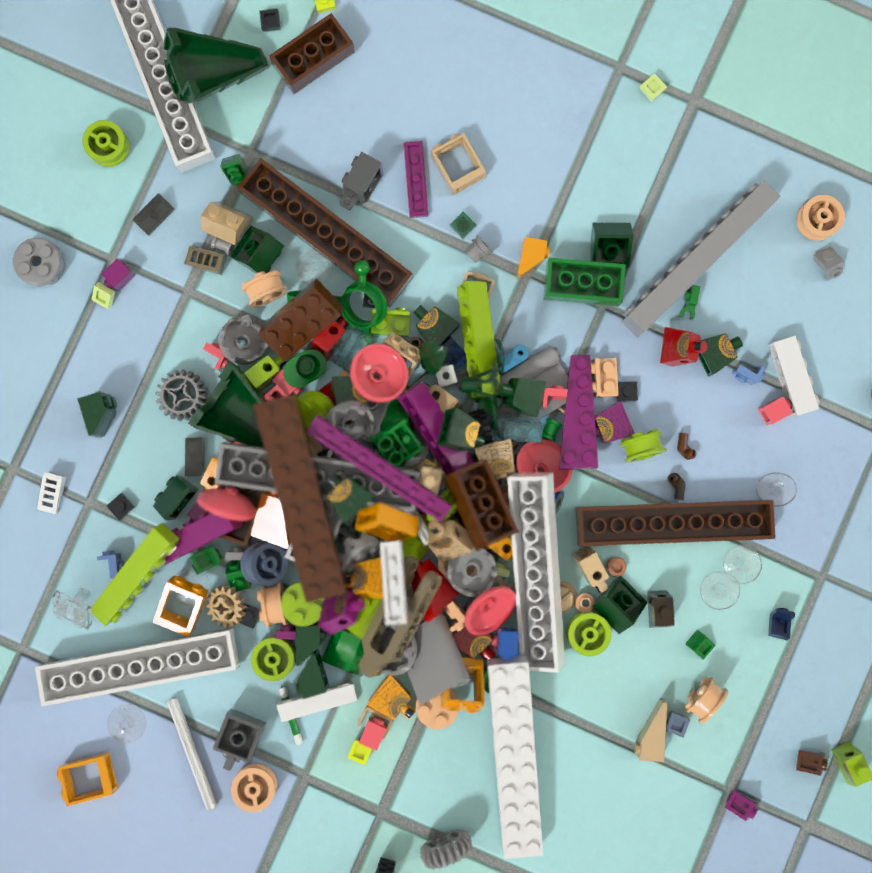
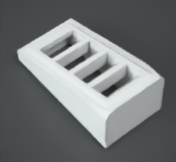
(47, 477)

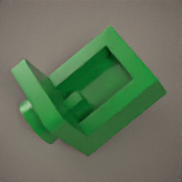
(205, 559)
(235, 576)

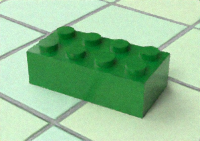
(584, 282)

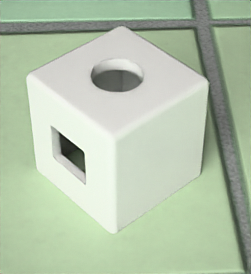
(449, 382)

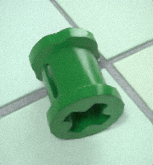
(551, 429)

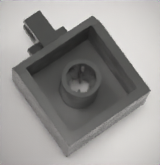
(361, 180)
(234, 748)

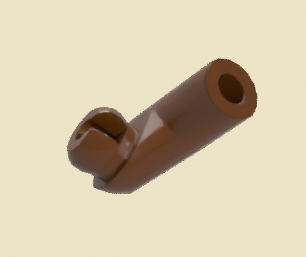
(683, 448)

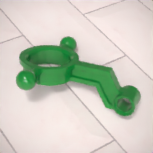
(361, 268)

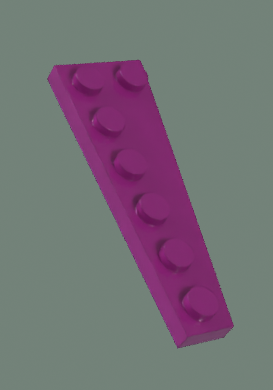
(579, 429)

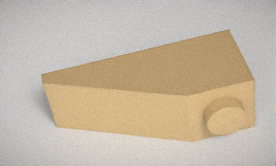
(652, 736)

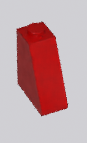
(444, 594)

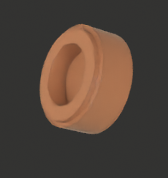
(616, 566)

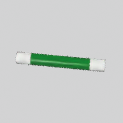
(293, 723)

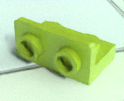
(395, 321)

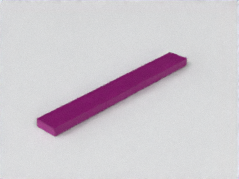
(379, 468)

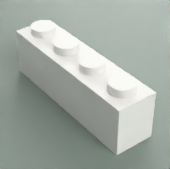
(793, 375)

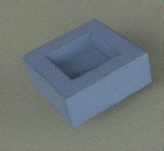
(677, 724)

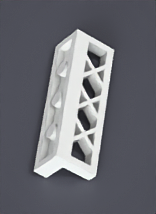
(393, 583)
(334, 697)

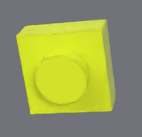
(325, 5)
(359, 752)

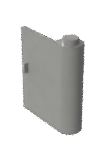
(544, 367)
(437, 661)

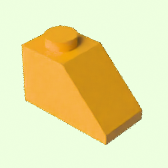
(532, 255)

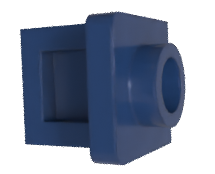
(455, 354)
(780, 623)

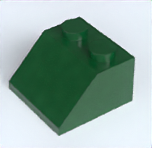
(611, 243)
(257, 250)
(98, 412)
(174, 498)
(620, 605)
(308, 640)
(313, 677)

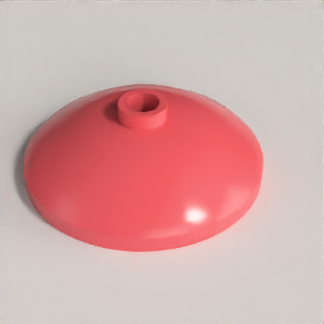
(389, 368)
(543, 457)
(227, 503)
(490, 610)

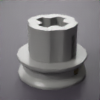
(478, 249)

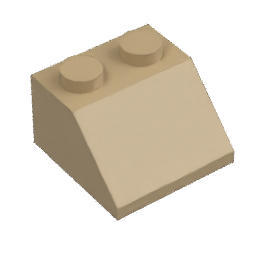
(224, 222)

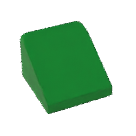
(700, 644)

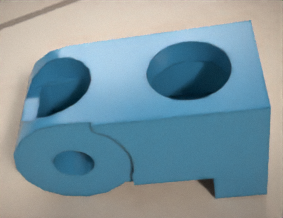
(517, 356)

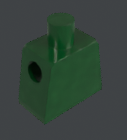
(523, 395)

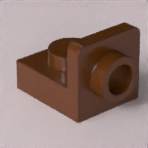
(811, 762)

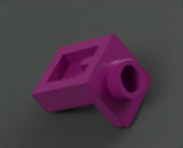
(286, 631)
(742, 806)

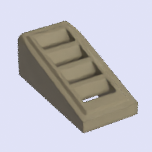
(221, 258)

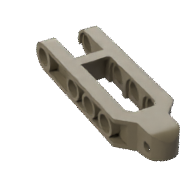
(418, 603)

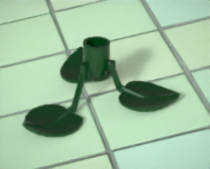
(432, 358)
(474, 383)

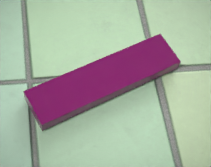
(416, 179)

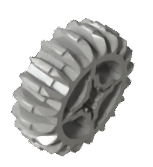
(183, 388)
(446, 849)

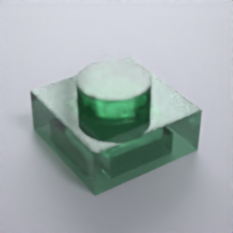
(463, 225)

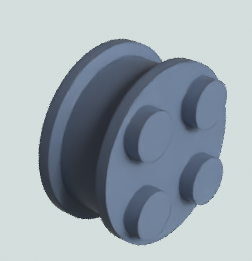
(264, 563)

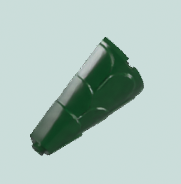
(207, 64)
(231, 409)

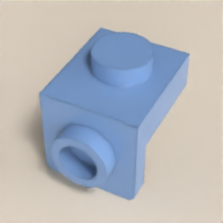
(745, 375)
(114, 560)

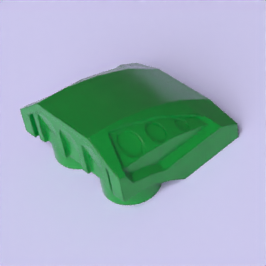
(396, 443)
(344, 651)

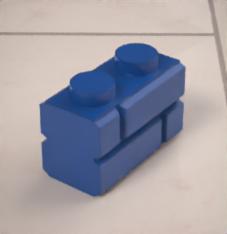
(507, 642)

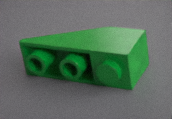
(234, 169)

